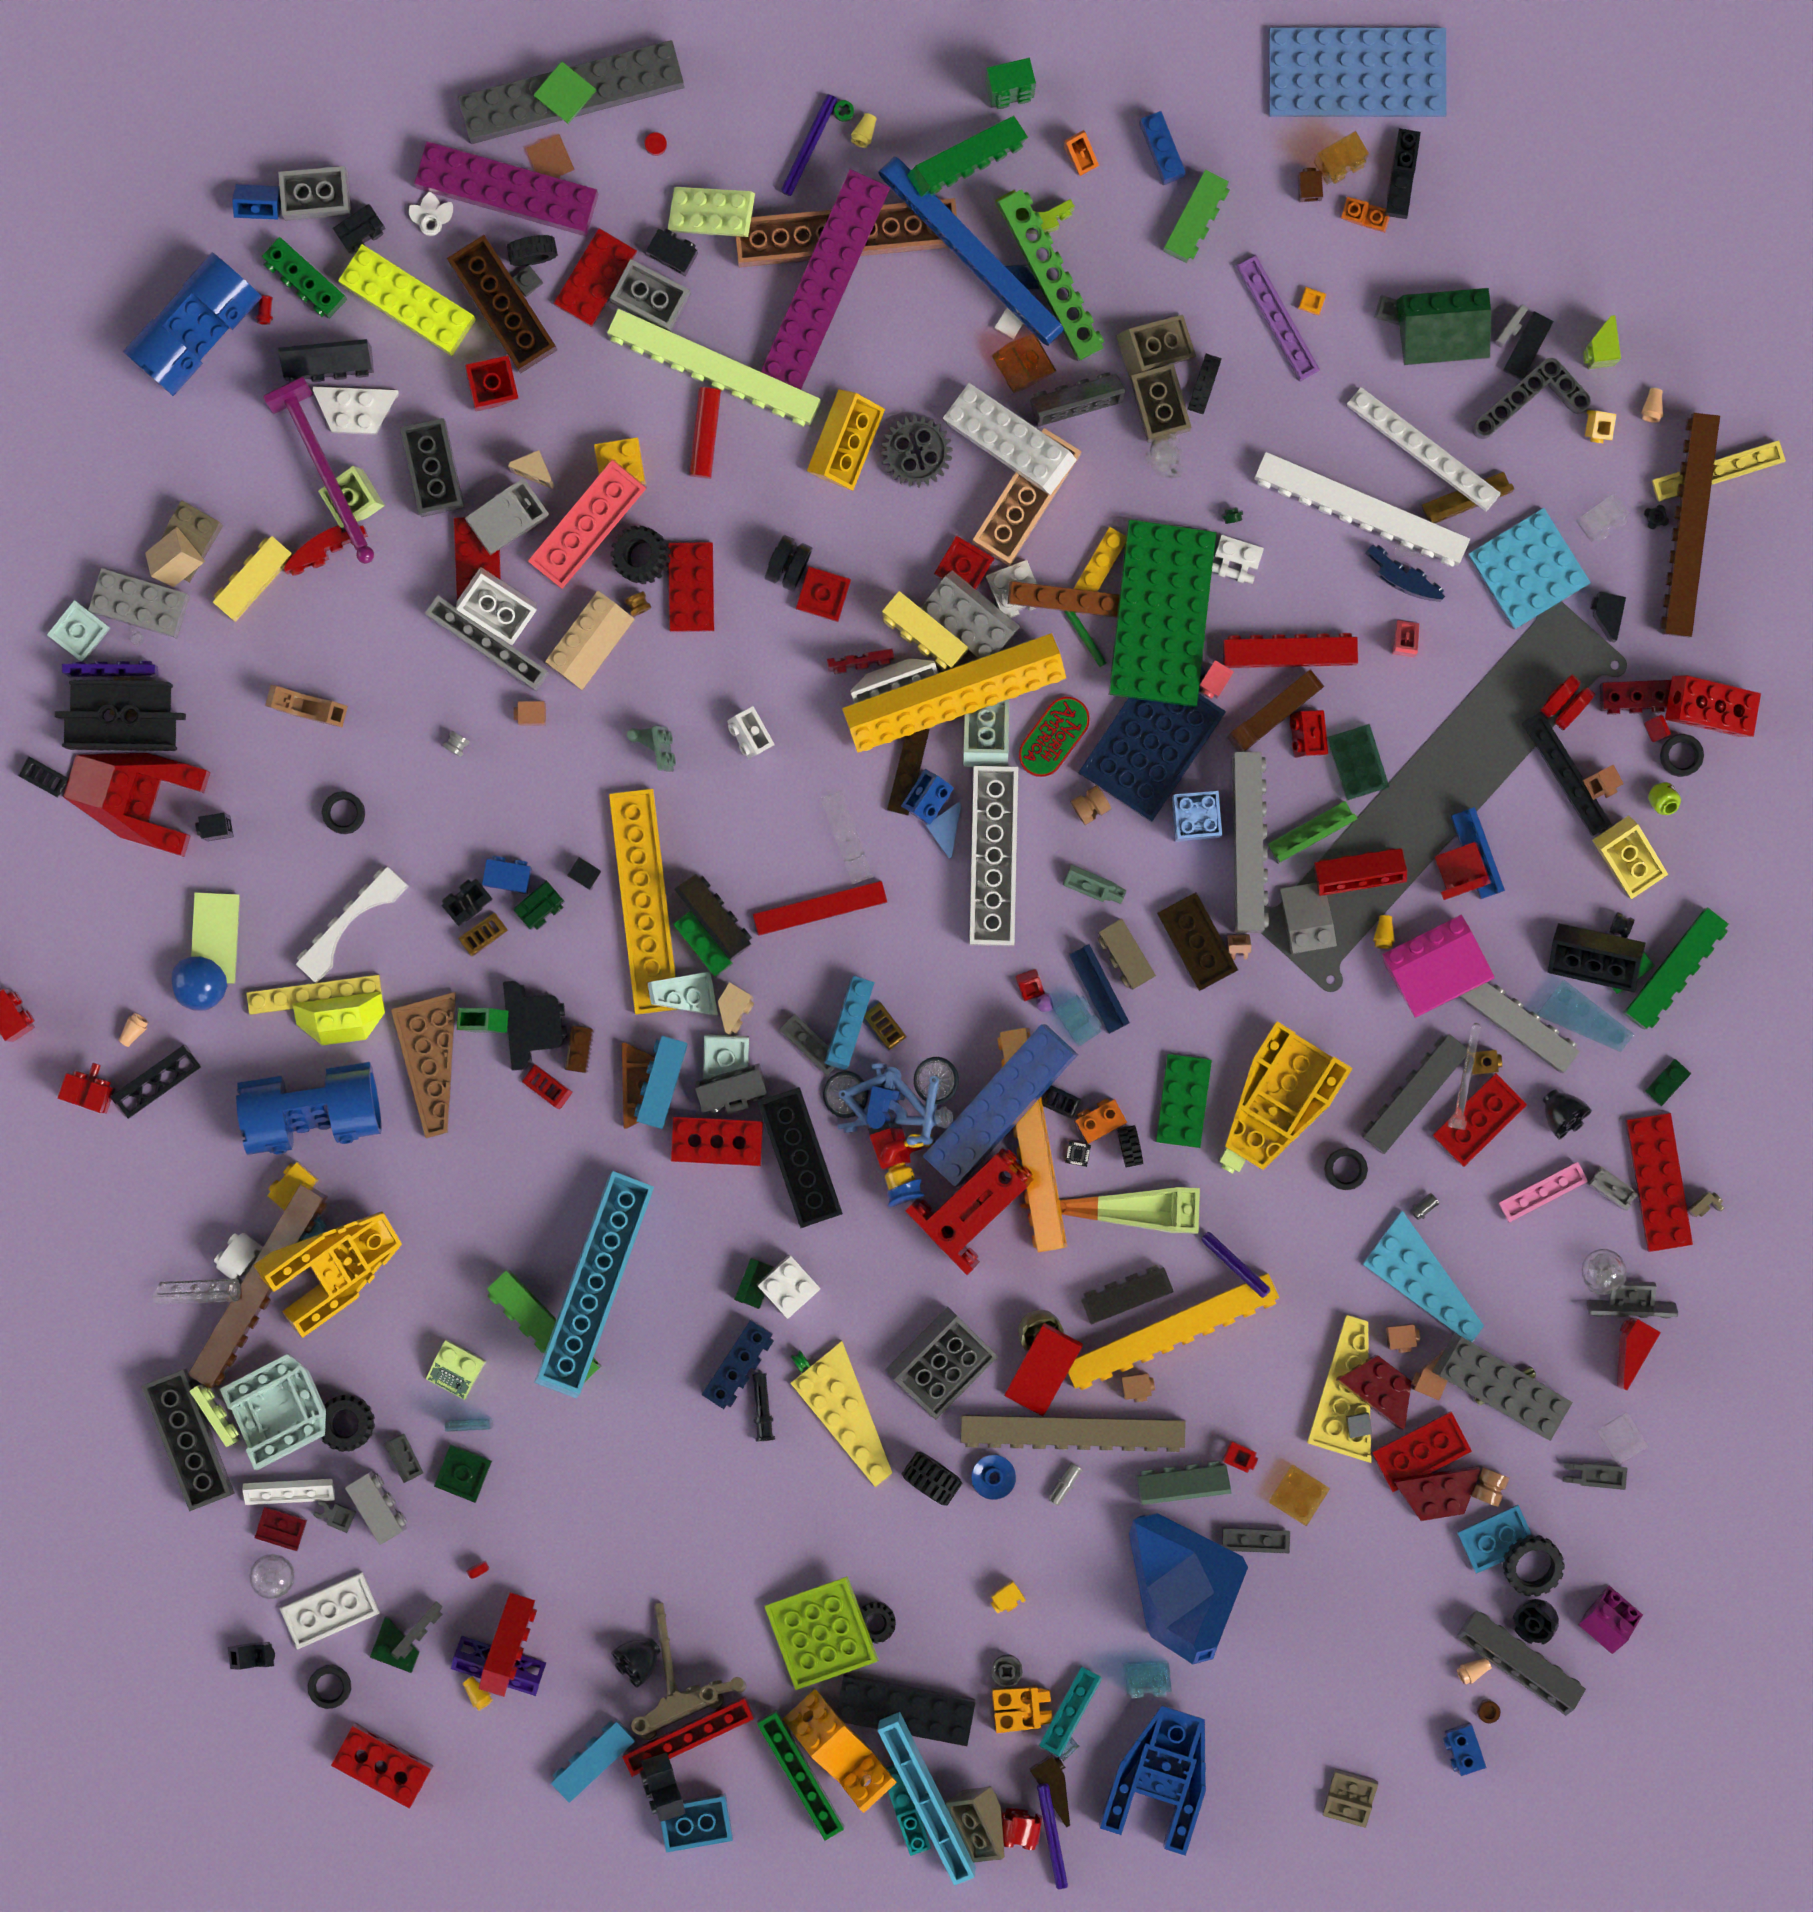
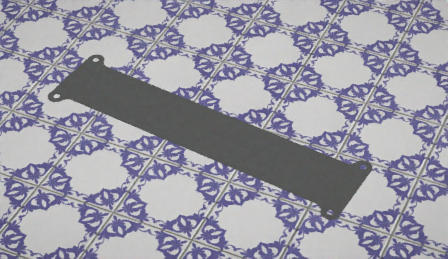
(1452, 774)

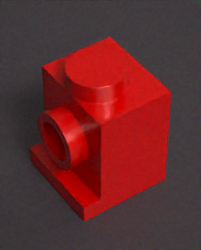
(1231, 1457)

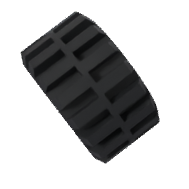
(625, 546)
(365, 1421)
(932, 1478)

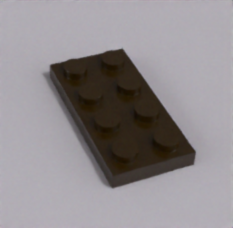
(1197, 941)

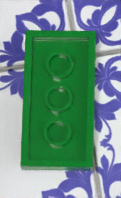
(1183, 1101)

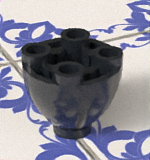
(1564, 1112)
(636, 1659)

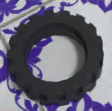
(1204, 383)
(1543, 1584)

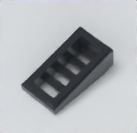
(24, 770)
(1076, 1101)

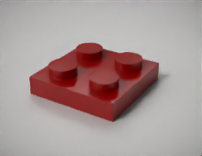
(965, 561)
(823, 594)

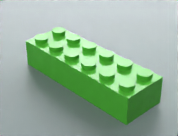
(527, 1311)

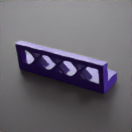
(474, 1663)

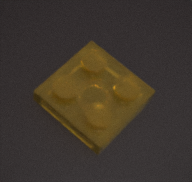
(1299, 1495)

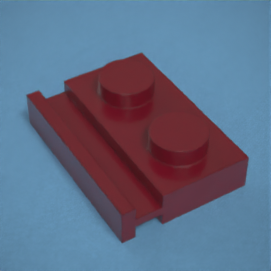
(280, 1529)

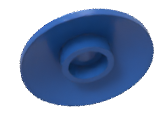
(993, 1489)

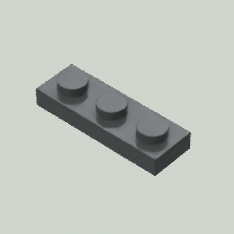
(807, 1042)
(1256, 1540)
(417, 1631)

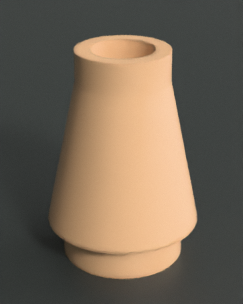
(1653, 406)
(133, 1029)
(1473, 1670)

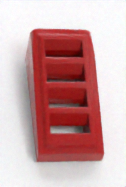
(562, 1097)

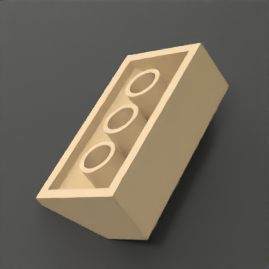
(589, 640)

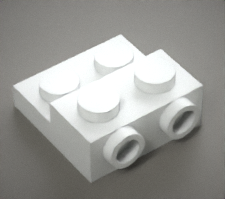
(999, 586)

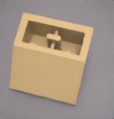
(732, 1006)

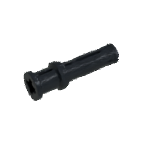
(763, 1419)

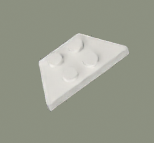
(355, 409)

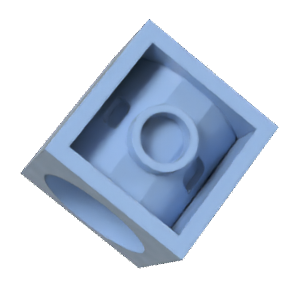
(1196, 816)

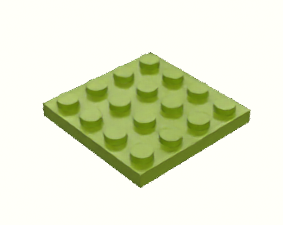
(821, 1633)

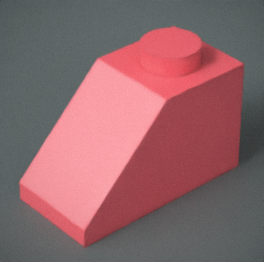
(1215, 680)

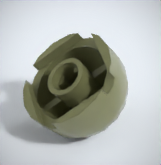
(1032, 1323)

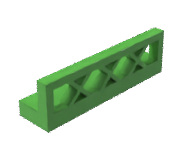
(1311, 832)

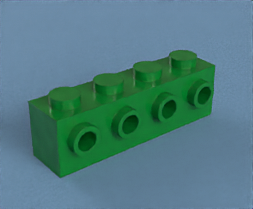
(304, 277)

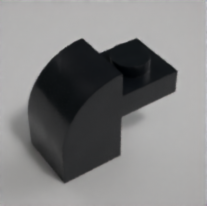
(251, 1655)

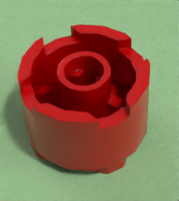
(1020, 1828)

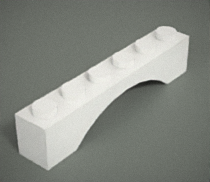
(319, 958)

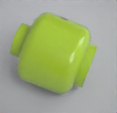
(1664, 798)

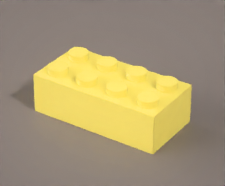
(924, 631)

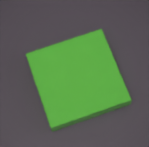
(564, 92)

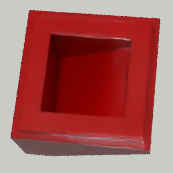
(1657, 728)
(1030, 984)

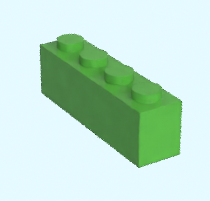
(1196, 215)

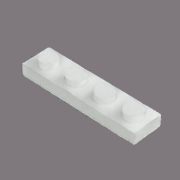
(288, 1491)

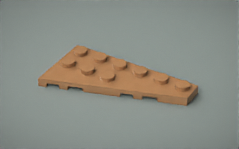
(427, 1048)

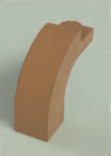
(306, 706)

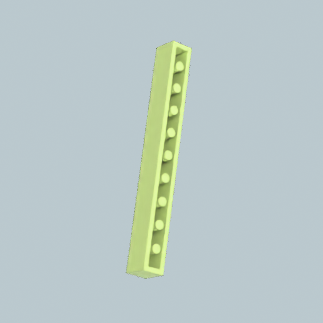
(713, 367)

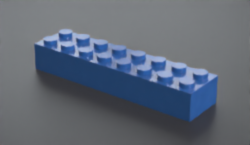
(1000, 1105)

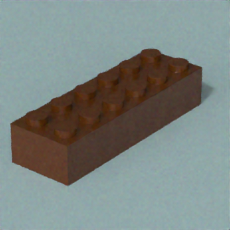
(502, 304)

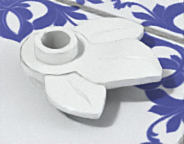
(431, 211)

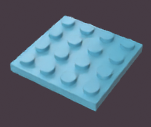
(1529, 568)

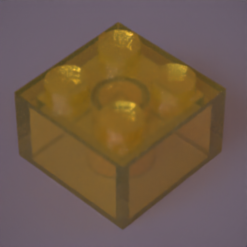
(1341, 157)

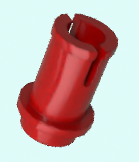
(264, 310)

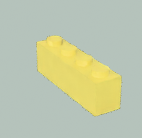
(253, 578)

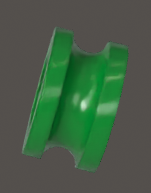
(841, 104)
(800, 1361)

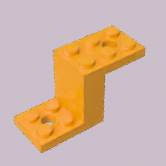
(839, 1750)

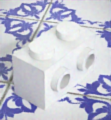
(750, 733)

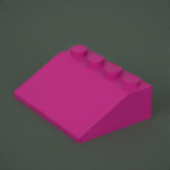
(1437, 966)

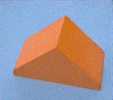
(1080, 153)

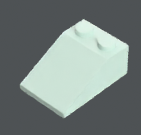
(987, 736)

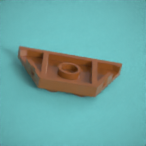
(634, 1073)

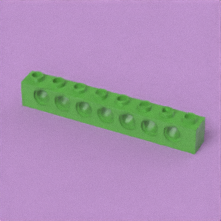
(1008, 208)

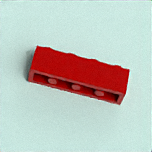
(1360, 871)

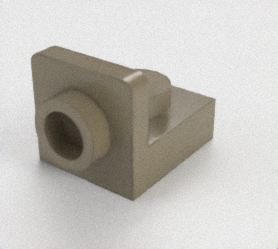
(1701, 1205)

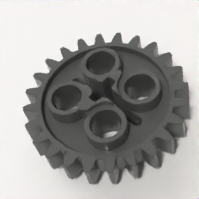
(897, 457)

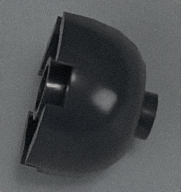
(1536, 1621)

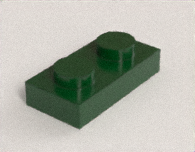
(1667, 1082)

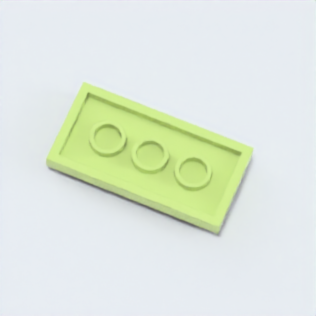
(711, 211)

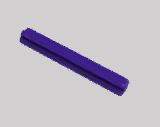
(1235, 1264)

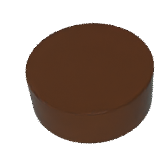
(1488, 1711)

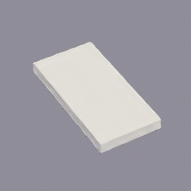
(329, 1610)

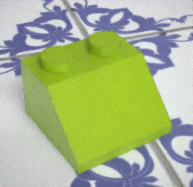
(1604, 347)

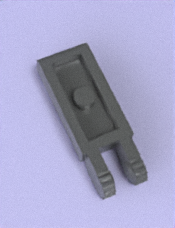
(1598, 1475)

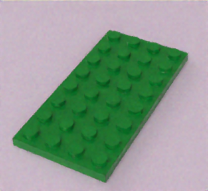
(1162, 613)

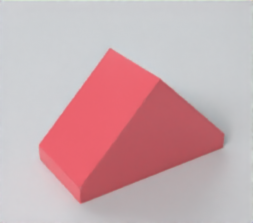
(1406, 639)

